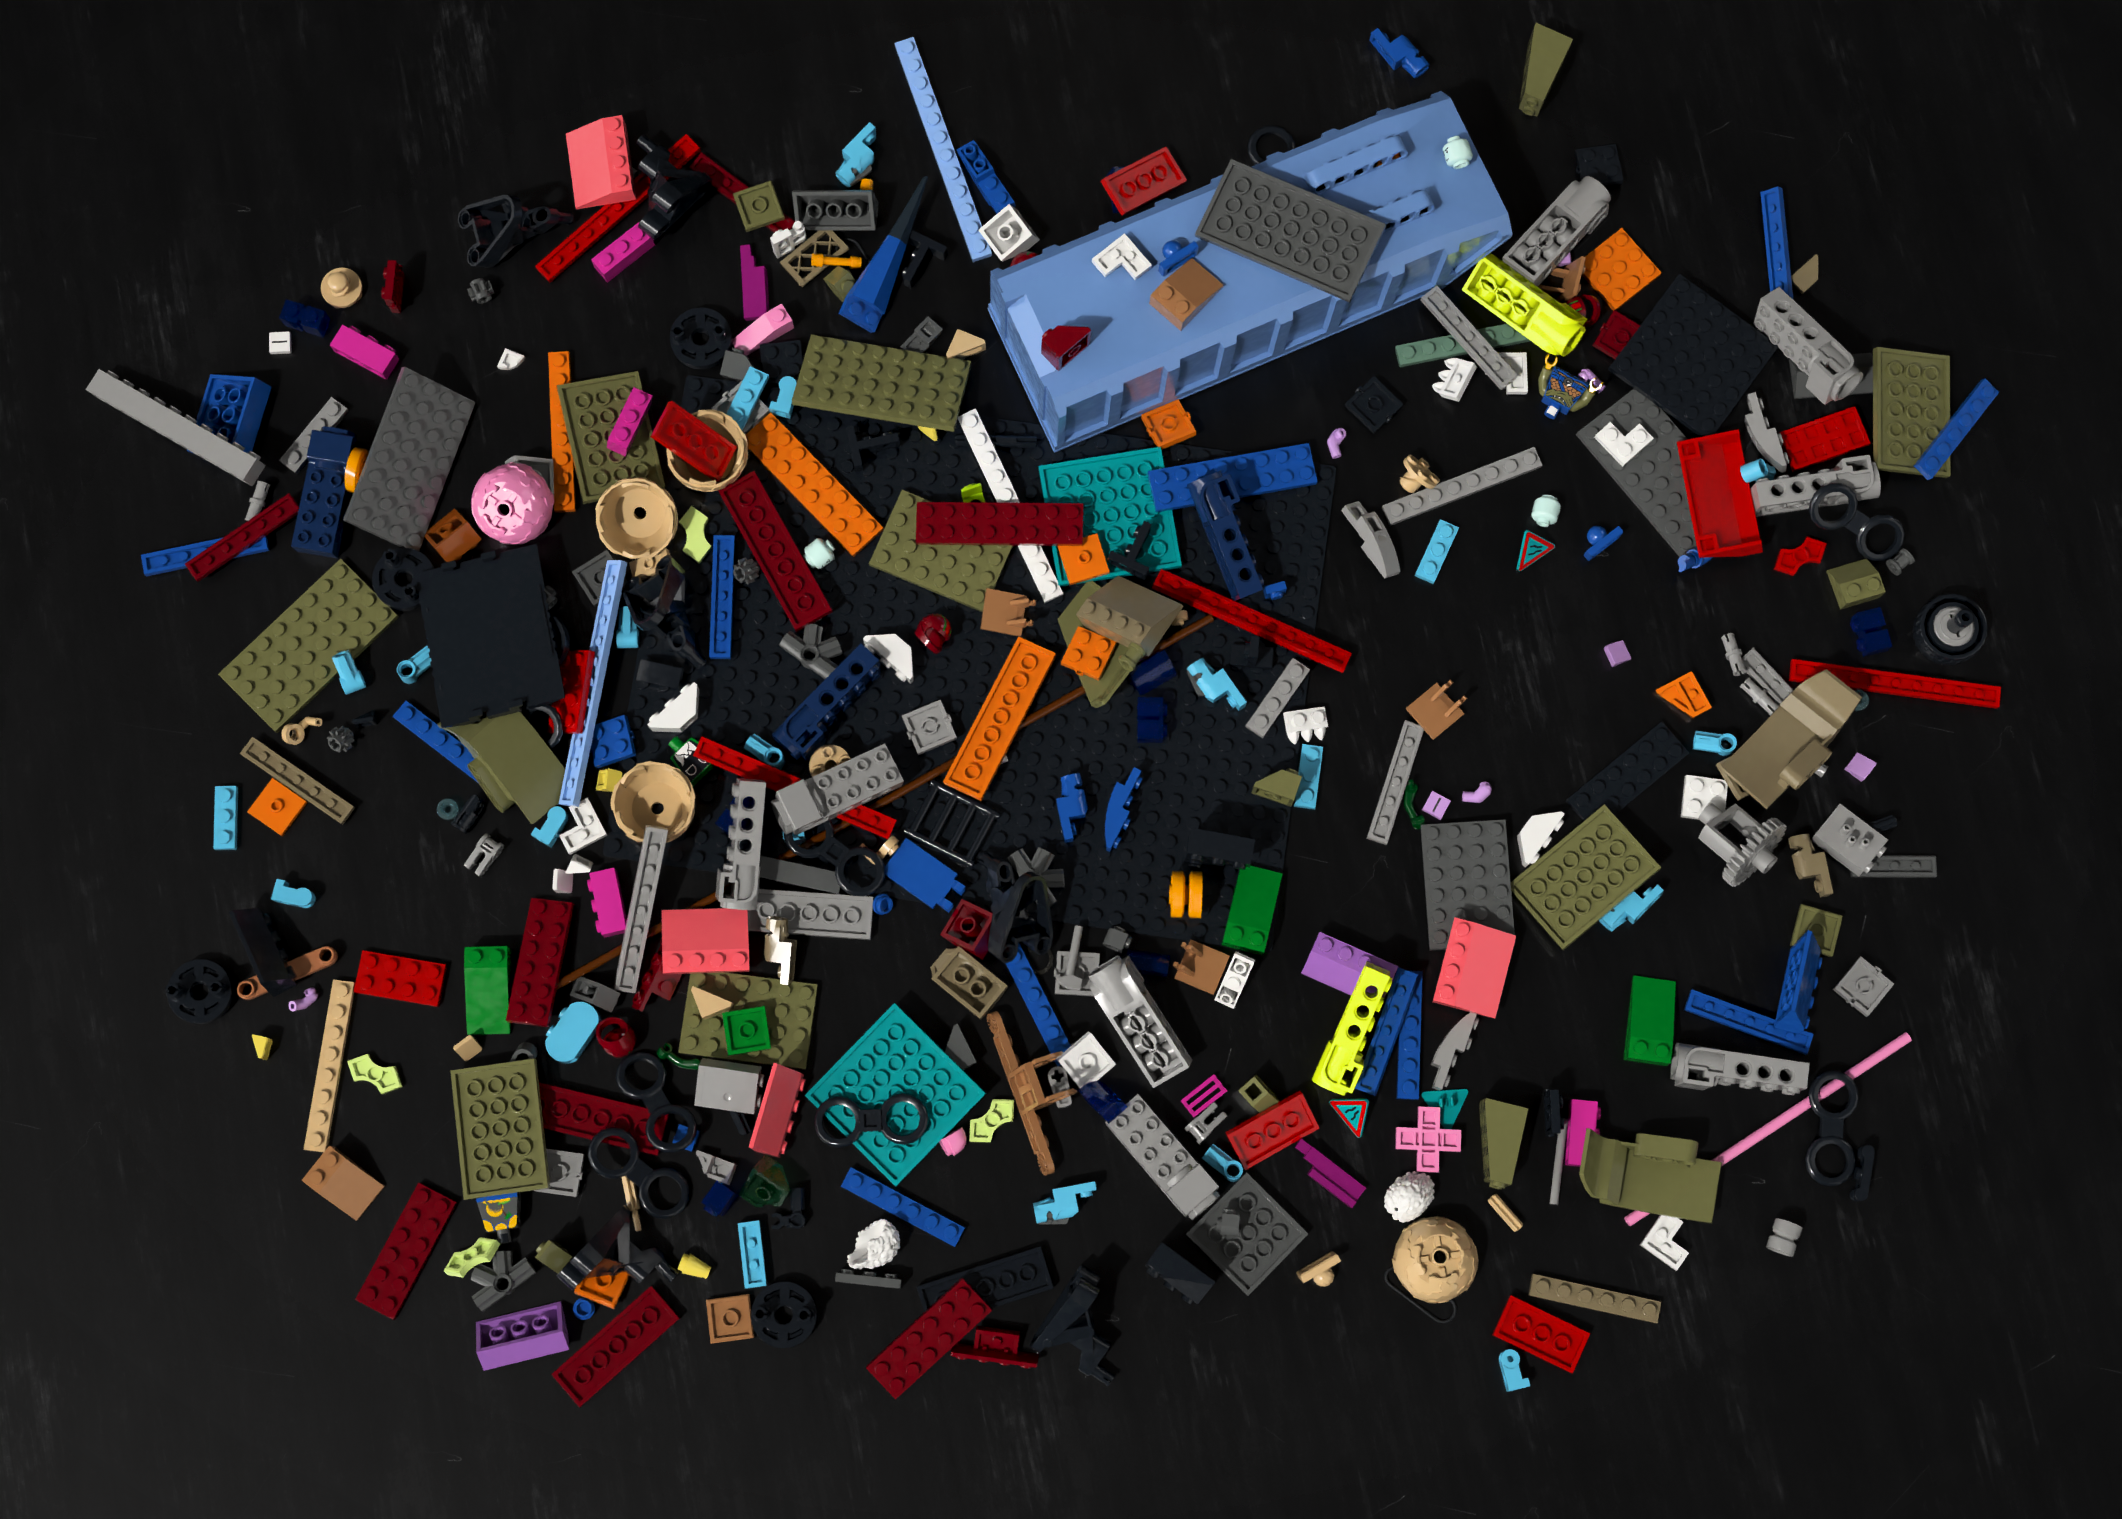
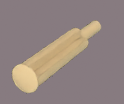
(632, 1201)

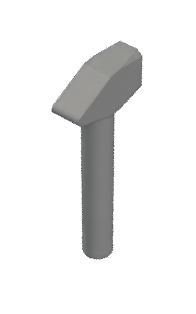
(1070, 981)

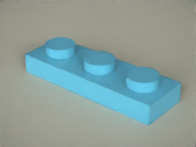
(747, 396)
(1436, 551)
(1310, 771)
(225, 818)
(752, 1254)

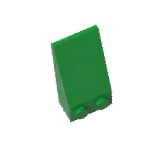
(1252, 910)
(487, 989)
(1650, 1021)

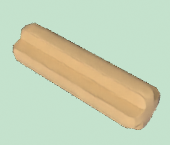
(1505, 1212)

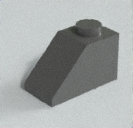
(735, 364)
(595, 994)
(959, 1050)

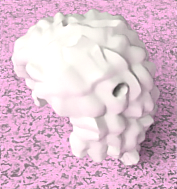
(1410, 1195)
(875, 1245)

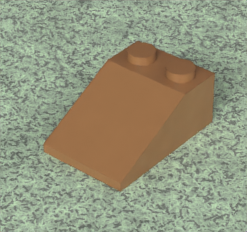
(1185, 293)
(343, 1182)

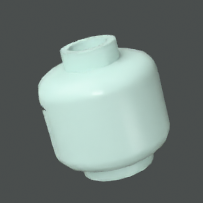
(1457, 152)
(1546, 510)
(819, 553)

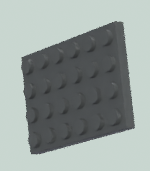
(1466, 877)

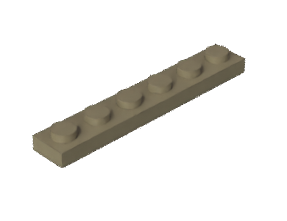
(297, 780)
(1594, 1298)

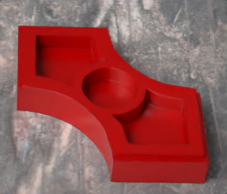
(1809, 552)

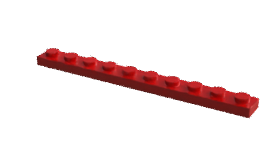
(609, 216)
(1252, 620)
(1902, 684)
(777, 779)

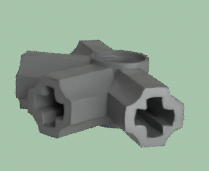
(812, 644)
(1039, 865)
(491, 1278)

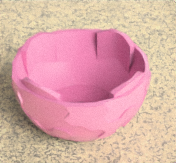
(527, 499)

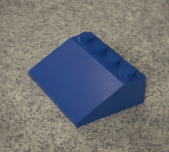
(234, 408)
(1798, 985)

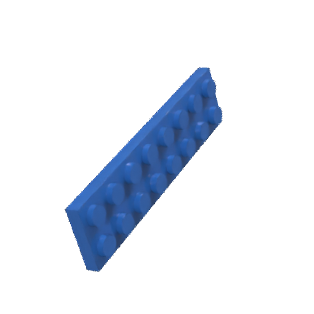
(1250, 472)

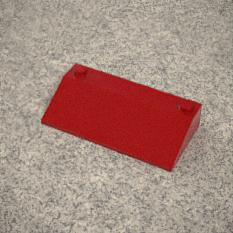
(1719, 496)

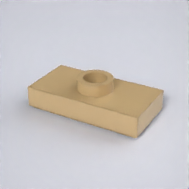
(644, 567)

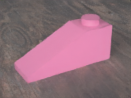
(764, 330)

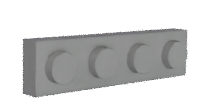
(328, 416)
(1277, 698)

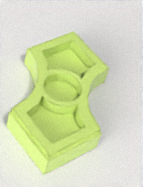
(694, 525)
(384, 1078)
(999, 1113)
(465, 1260)

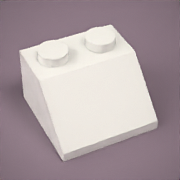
(1008, 233)

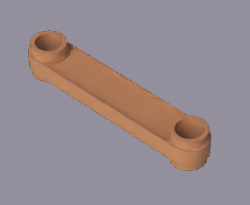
(302, 966)

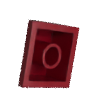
(1064, 344)
(969, 929)

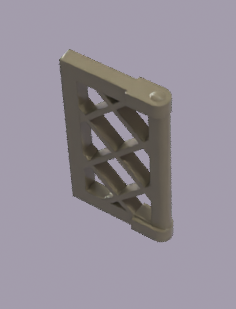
(797, 253)

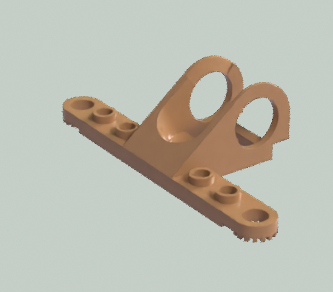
(1027, 1090)

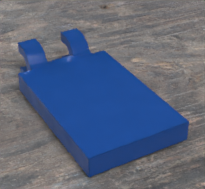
(923, 875)

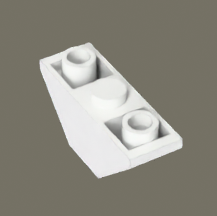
(893, 654)
(678, 712)
(1536, 835)
(1234, 980)

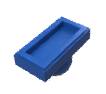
(1176, 255)
(1600, 540)

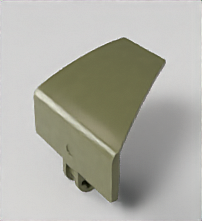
(1122, 659)

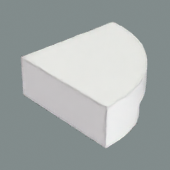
(510, 360)

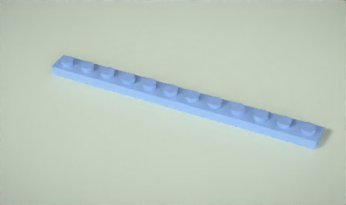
(942, 149)
(601, 645)

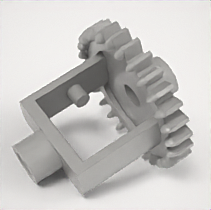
(1760, 838)

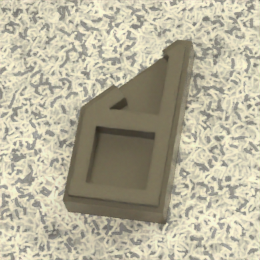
(1806, 275)

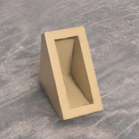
(965, 345)
(709, 1004)

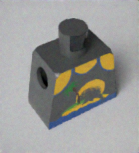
(501, 1214)

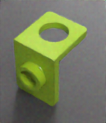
(972, 492)

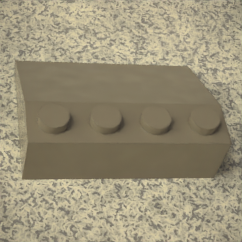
(1129, 614)

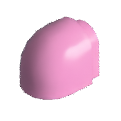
(954, 1142)

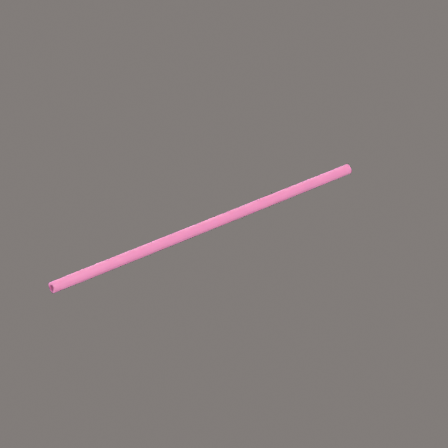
(1797, 1109)

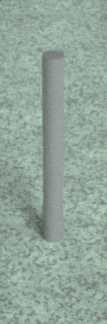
(1558, 1165)

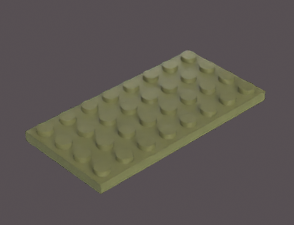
(882, 383)
(295, 653)

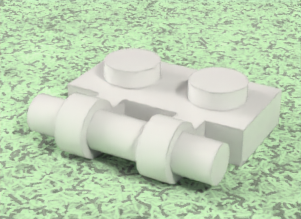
(785, 240)

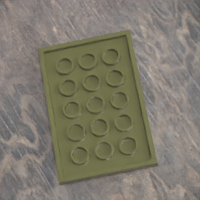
(1908, 407)
(589, 416)
(948, 570)
(1584, 877)
(788, 1016)
(500, 1129)

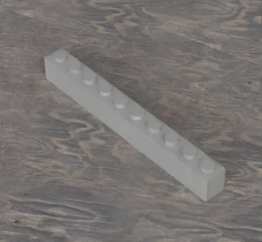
(176, 427)

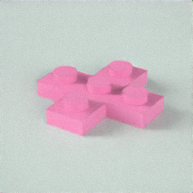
(1428, 1139)

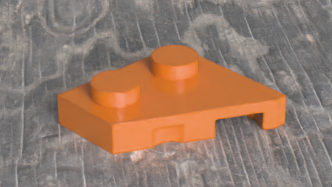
(1685, 695)

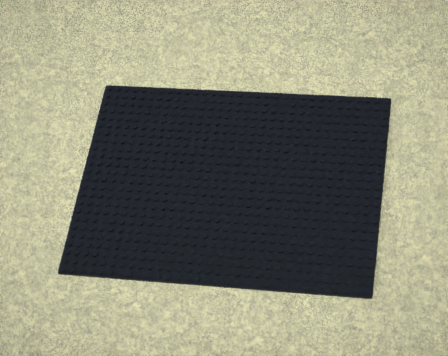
(1189, 780)

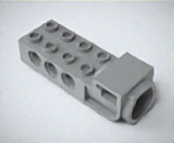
(1559, 229)
(1808, 346)
(1795, 493)
(836, 791)
(744, 863)
(1138, 1020)
(1720, 1067)
(1164, 1158)

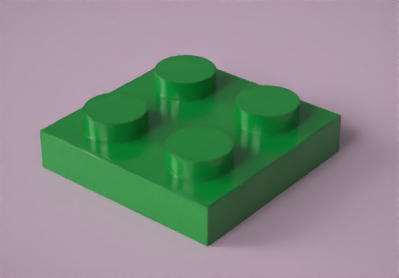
(746, 1031)

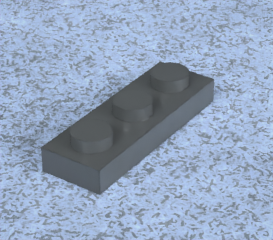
(868, 1278)

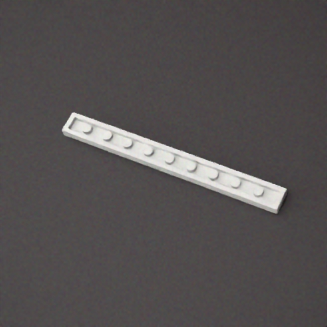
(1005, 493)

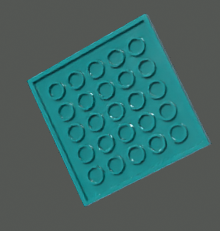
(1115, 503)
(893, 1060)

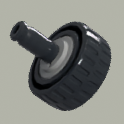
(1950, 629)

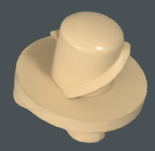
(341, 287)
(1417, 475)
(827, 758)

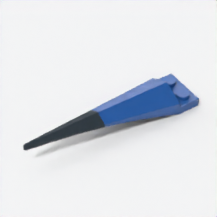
(872, 290)

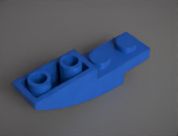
(984, 176)
(1116, 816)

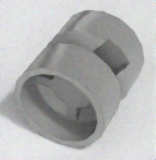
(1784, 1237)

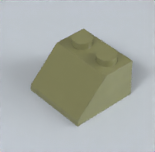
(1855, 583)
(1279, 786)

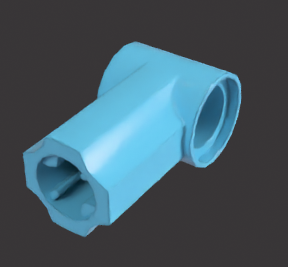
(1757, 470)
(628, 634)
(419, 663)
(350, 677)
(1712, 742)
(764, 751)
(1221, 1161)

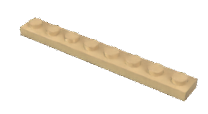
(329, 1066)

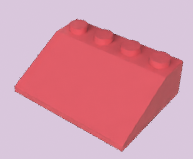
(601, 163)
(705, 941)
(1474, 968)
(776, 1111)

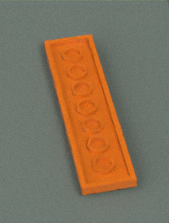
(812, 485)
(999, 718)

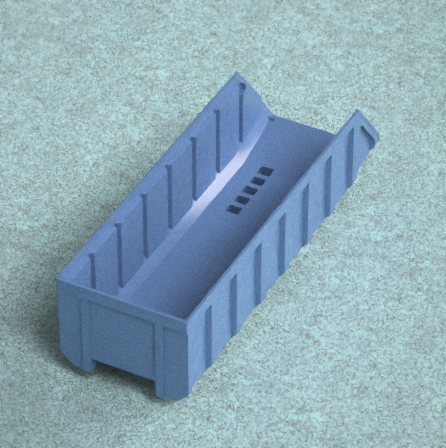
(1259, 314)

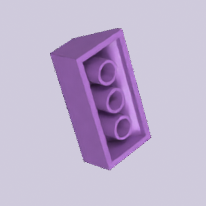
(1340, 964)
(521, 1336)

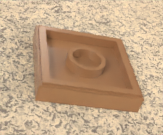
(729, 1318)

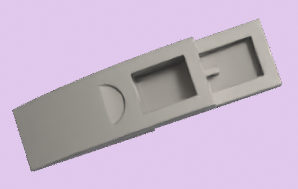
(1765, 439)
(1377, 542)
(1455, 1041)

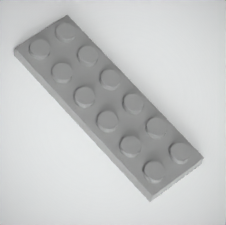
(815, 913)

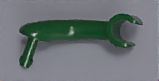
(1410, 792)
(683, 1063)

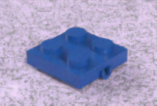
(612, 741)

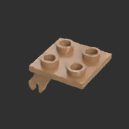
(1571, 278)
(1005, 612)
(1435, 710)
(1201, 966)

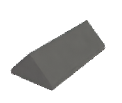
(836, 209)
(1862, 361)

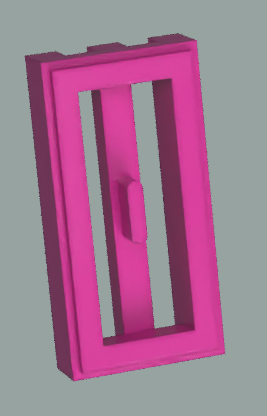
(1218, 1084)

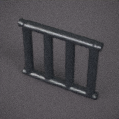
(949, 850)

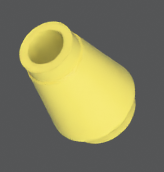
(693, 1266)

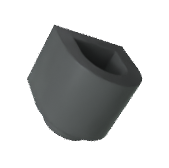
(1117, 939)
(525, 1051)
(1228, 1223)

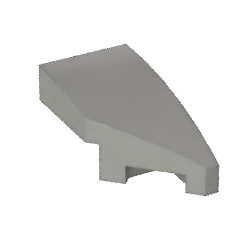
(716, 1168)

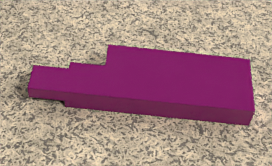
(753, 285)
(1330, 1175)

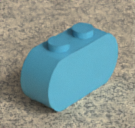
(572, 1032)

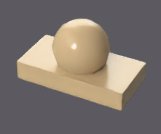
(1320, 1270)

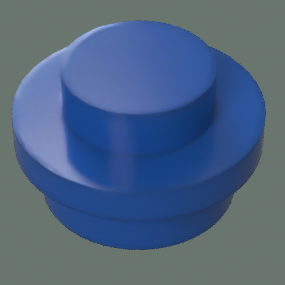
(882, 904)
(584, 1308)

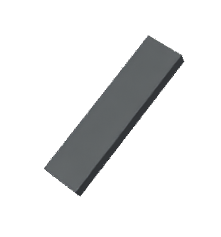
(1902, 867)
(798, 874)

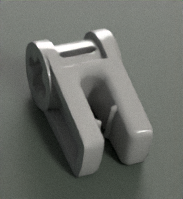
(490, 854)
(1057, 1087)
(1199, 1128)

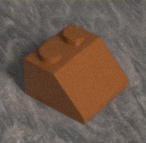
(452, 536)

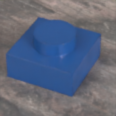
(1275, 590)
(681, 1133)

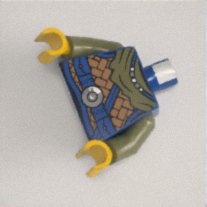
(1562, 390)

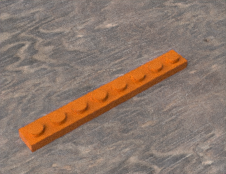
(561, 452)

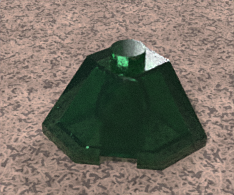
(766, 1184)

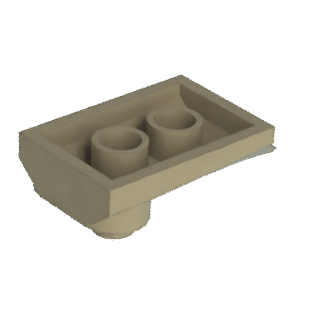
(967, 981)

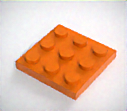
(1619, 269)

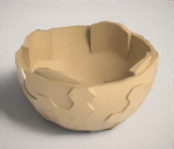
(732, 432)
(623, 530)
(642, 789)
(1415, 1261)

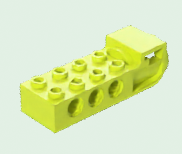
(1525, 306)
(1343, 1049)

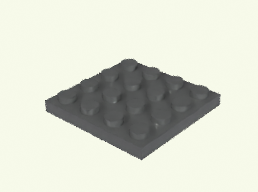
(1263, 1239)

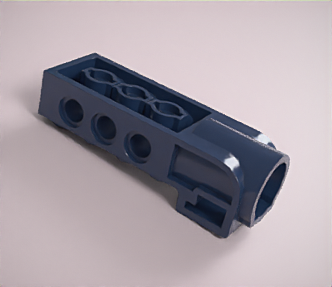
(324, 494)
(1217, 518)
(813, 714)

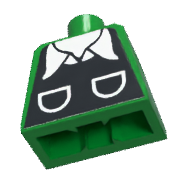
(683, 759)

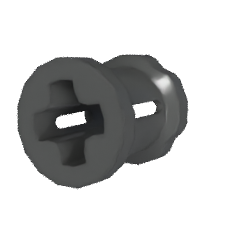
(1900, 561)

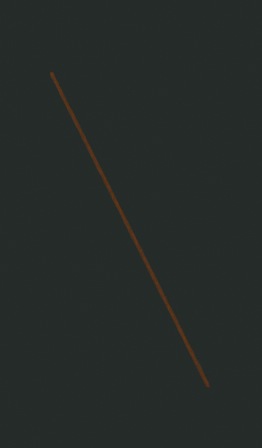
(884, 801)

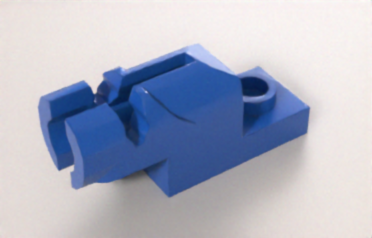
(1399, 53)
(1072, 805)

